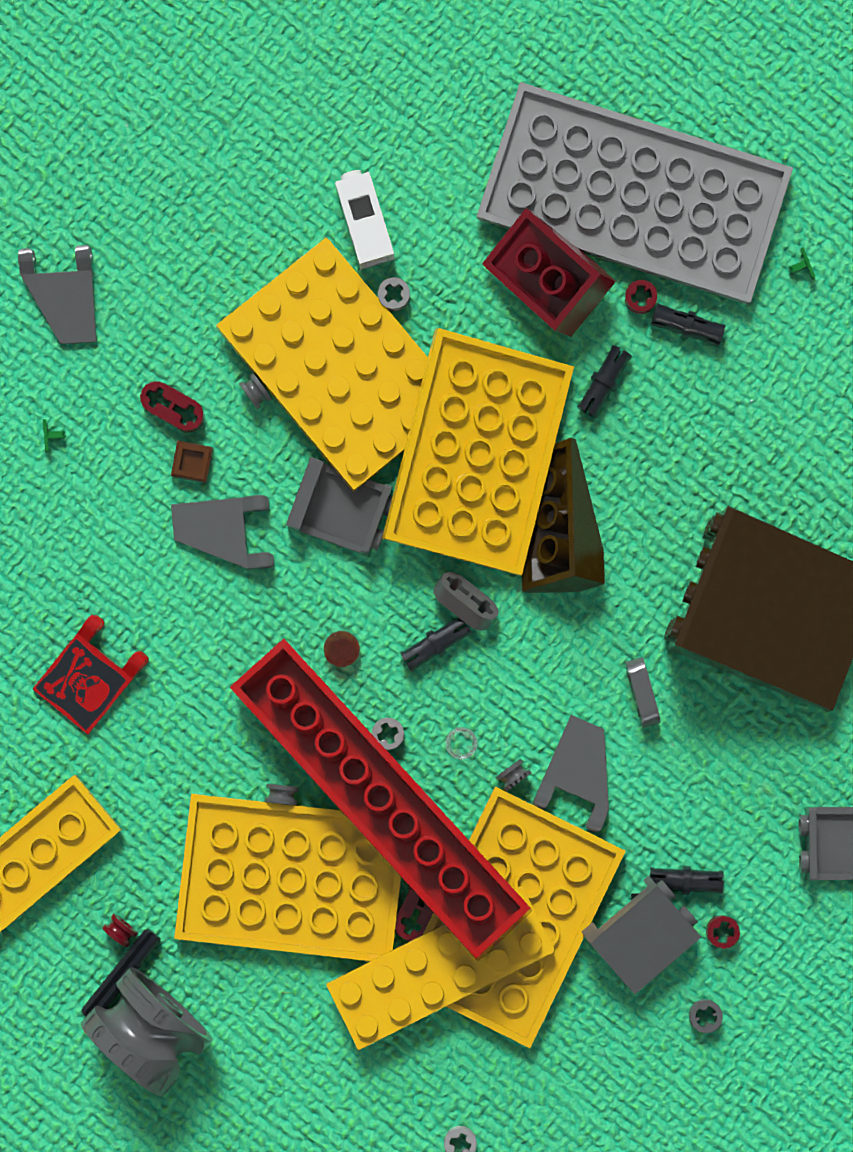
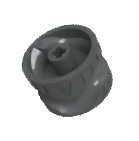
(146, 1032)

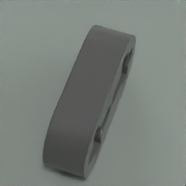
(465, 601)
(642, 692)

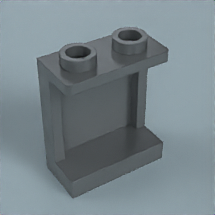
(335, 513)
(827, 843)
(644, 935)

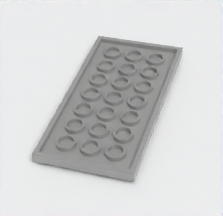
(637, 192)

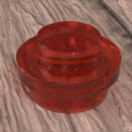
(341, 648)

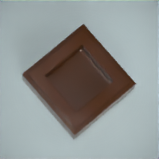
(192, 461)

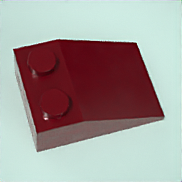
(548, 273)

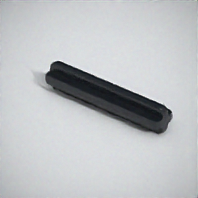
(133, 958)

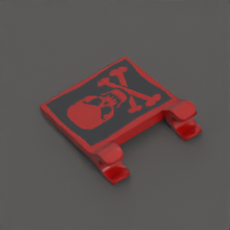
(86, 681)

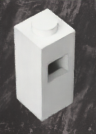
(364, 219)

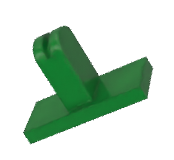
(802, 265)
(51, 435)

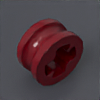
(631, 291)
(120, 930)
(729, 940)

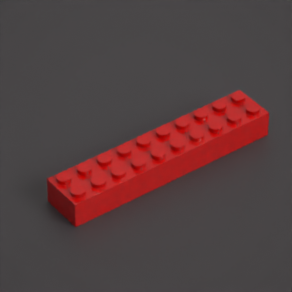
(381, 800)

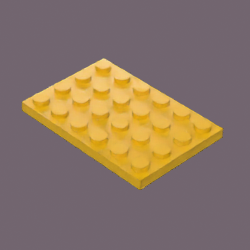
(332, 361)
(478, 452)
(284, 881)
(565, 881)

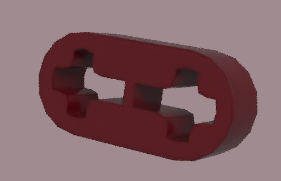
(176, 399)
(406, 910)

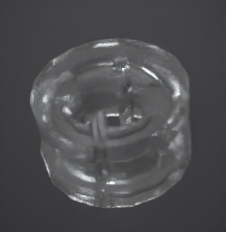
(467, 733)

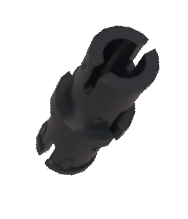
(688, 325)
(604, 381)
(435, 643)
(689, 880)

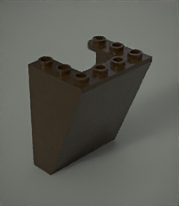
(769, 610)

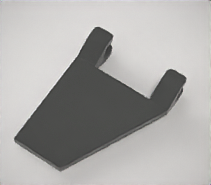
(64, 296)
(220, 528)
(579, 769)

